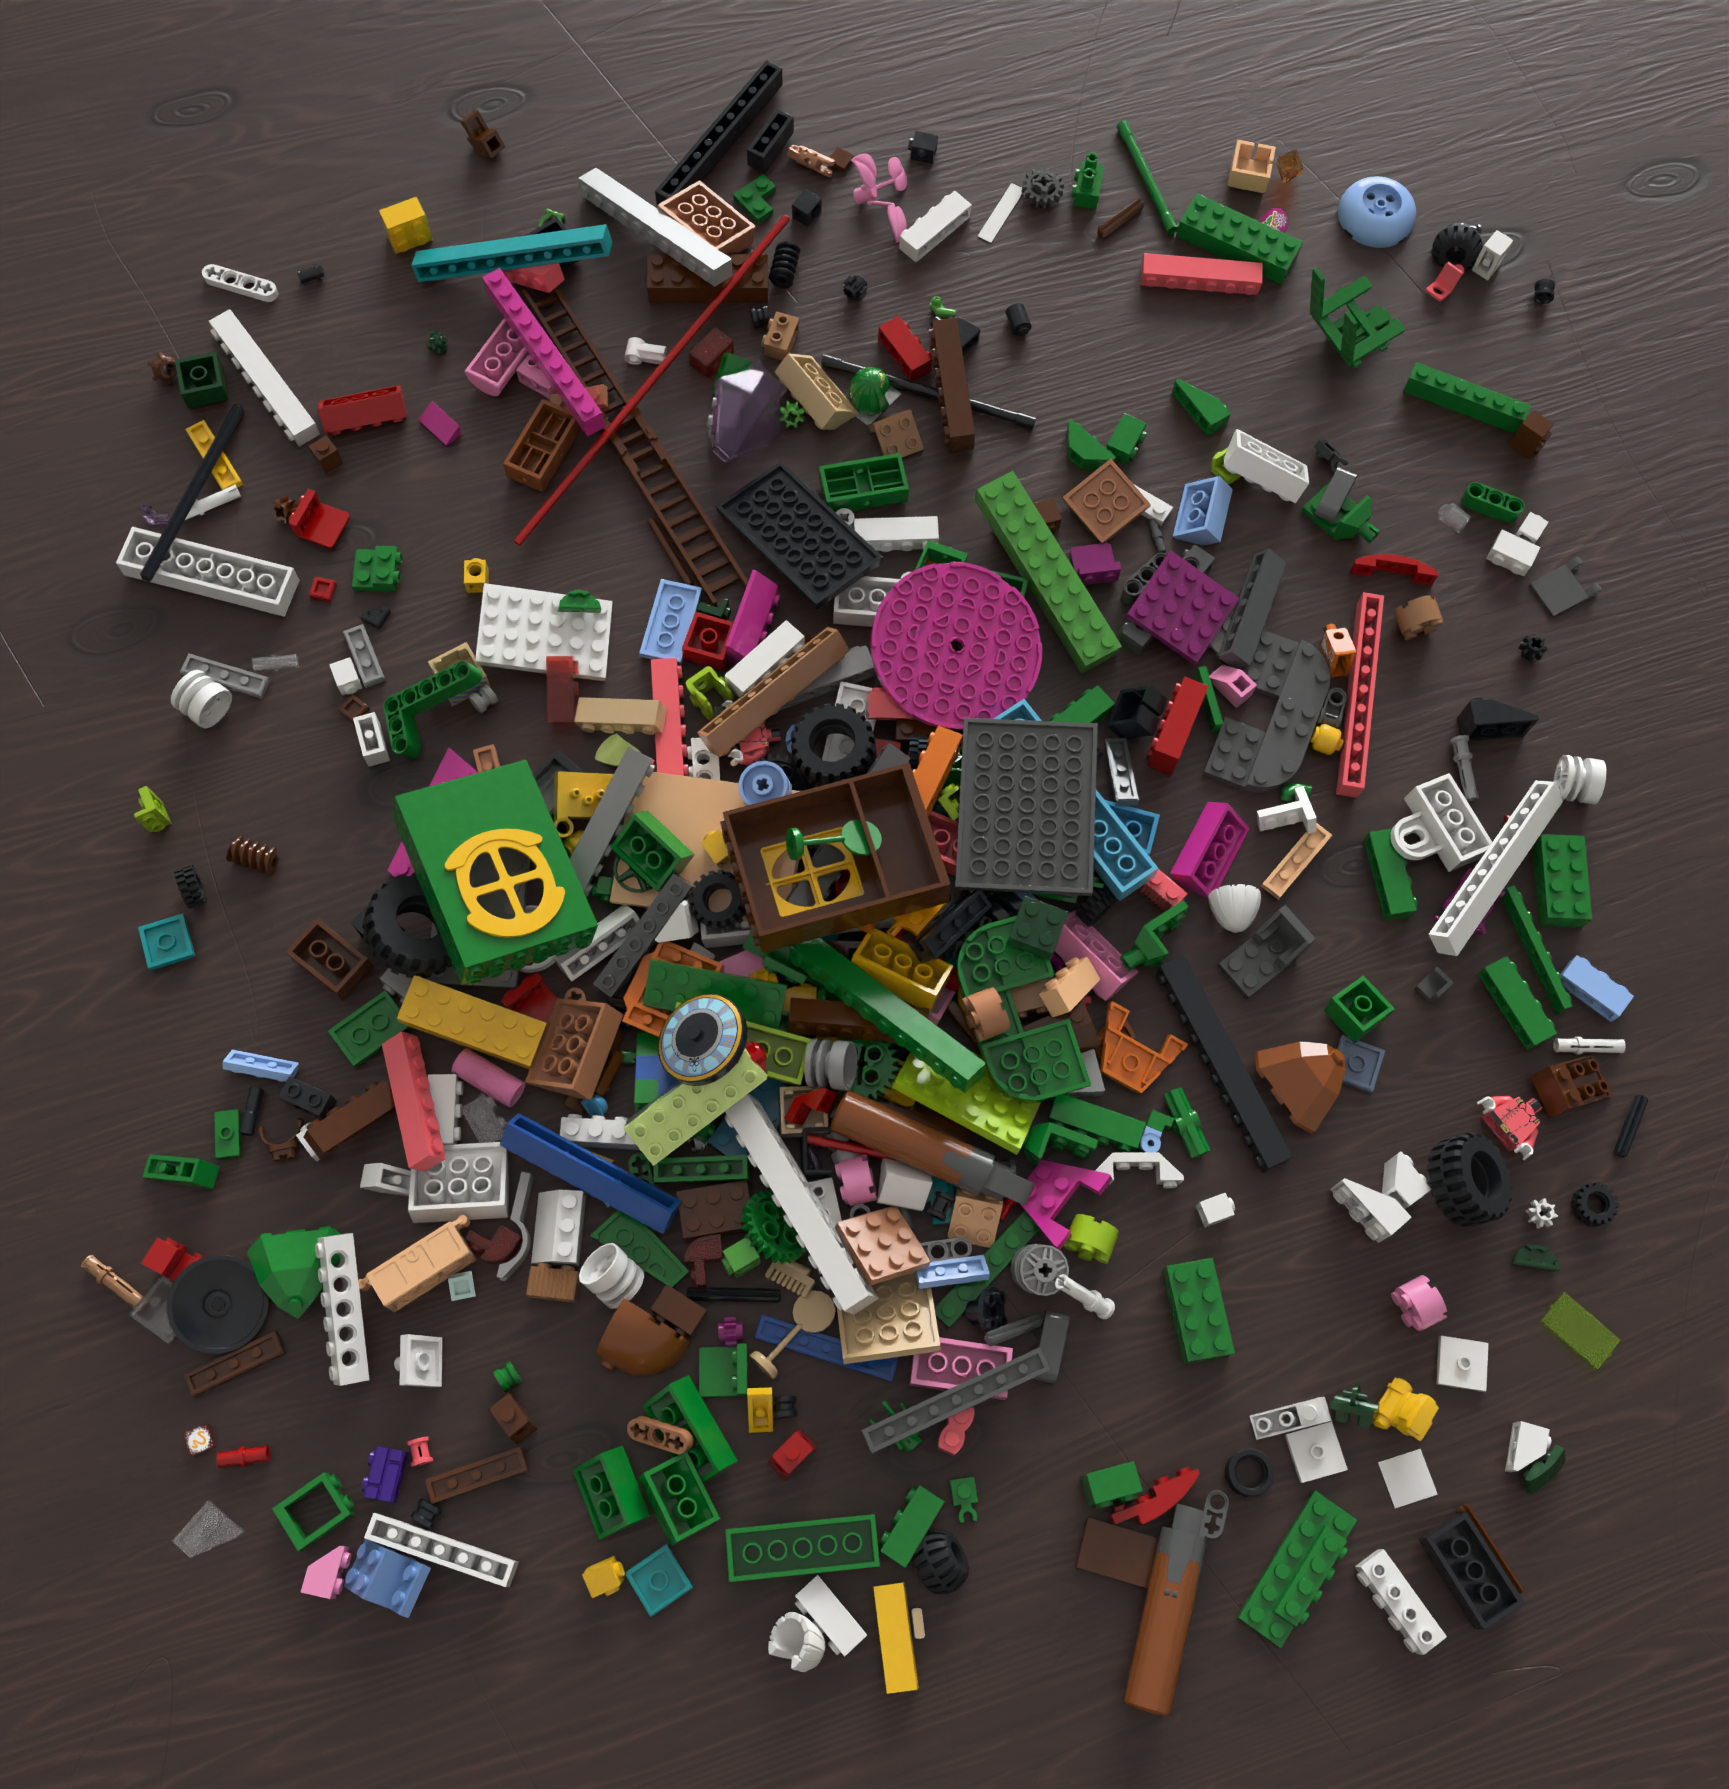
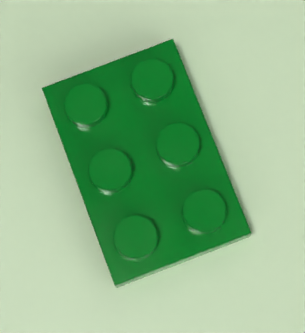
(368, 1028)

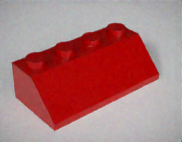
(362, 409)

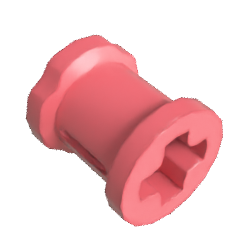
(422, 1443)

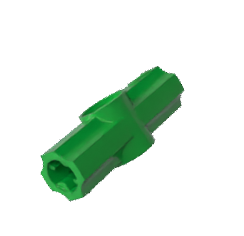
(1186, 1123)

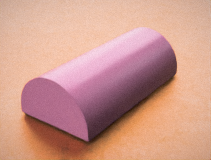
(497, 360)

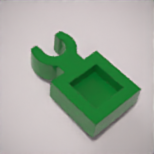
(964, 1494)

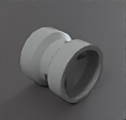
(483, 698)

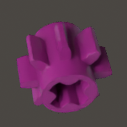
(730, 1331)

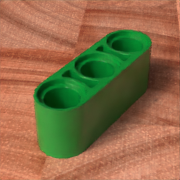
(1502, 506)

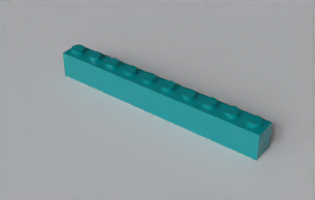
(512, 253)

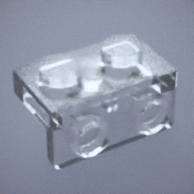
(484, 1119)

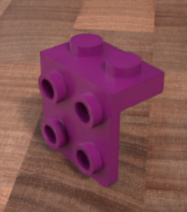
(1095, 563)

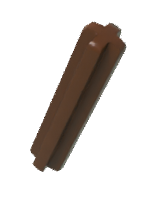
(1120, 218)

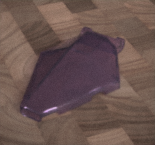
(746, 411)

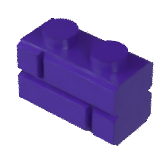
(385, 1474)

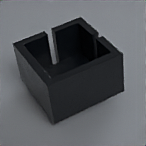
(1137, 712)

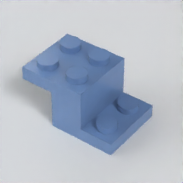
(386, 1577)

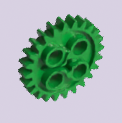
(881, 1068)
(770, 1230)

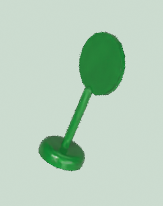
(851, 836)

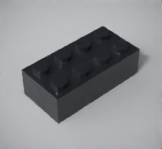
(1471, 1571)

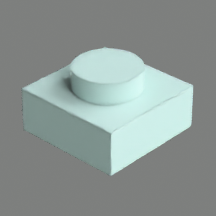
(461, 1285)

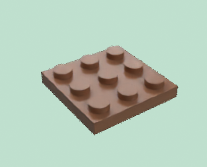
(1106, 501)
(882, 1245)

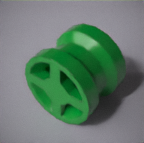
(507, 1376)

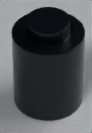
(1018, 319)

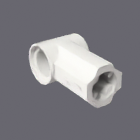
(639, 351)

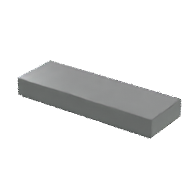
(364, 656)

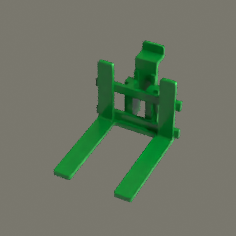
(1357, 328)

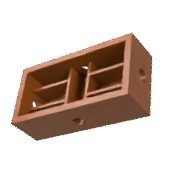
(542, 446)

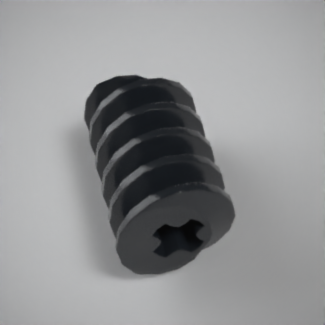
(784, 264)

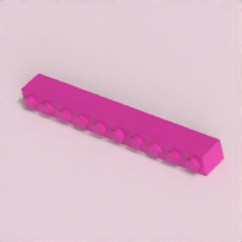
(544, 352)

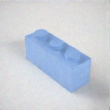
(1595, 988)

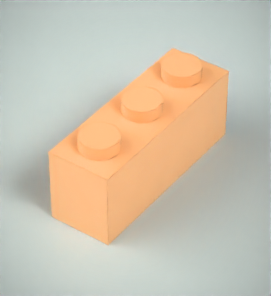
(1069, 986)

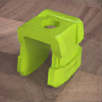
(710, 680)

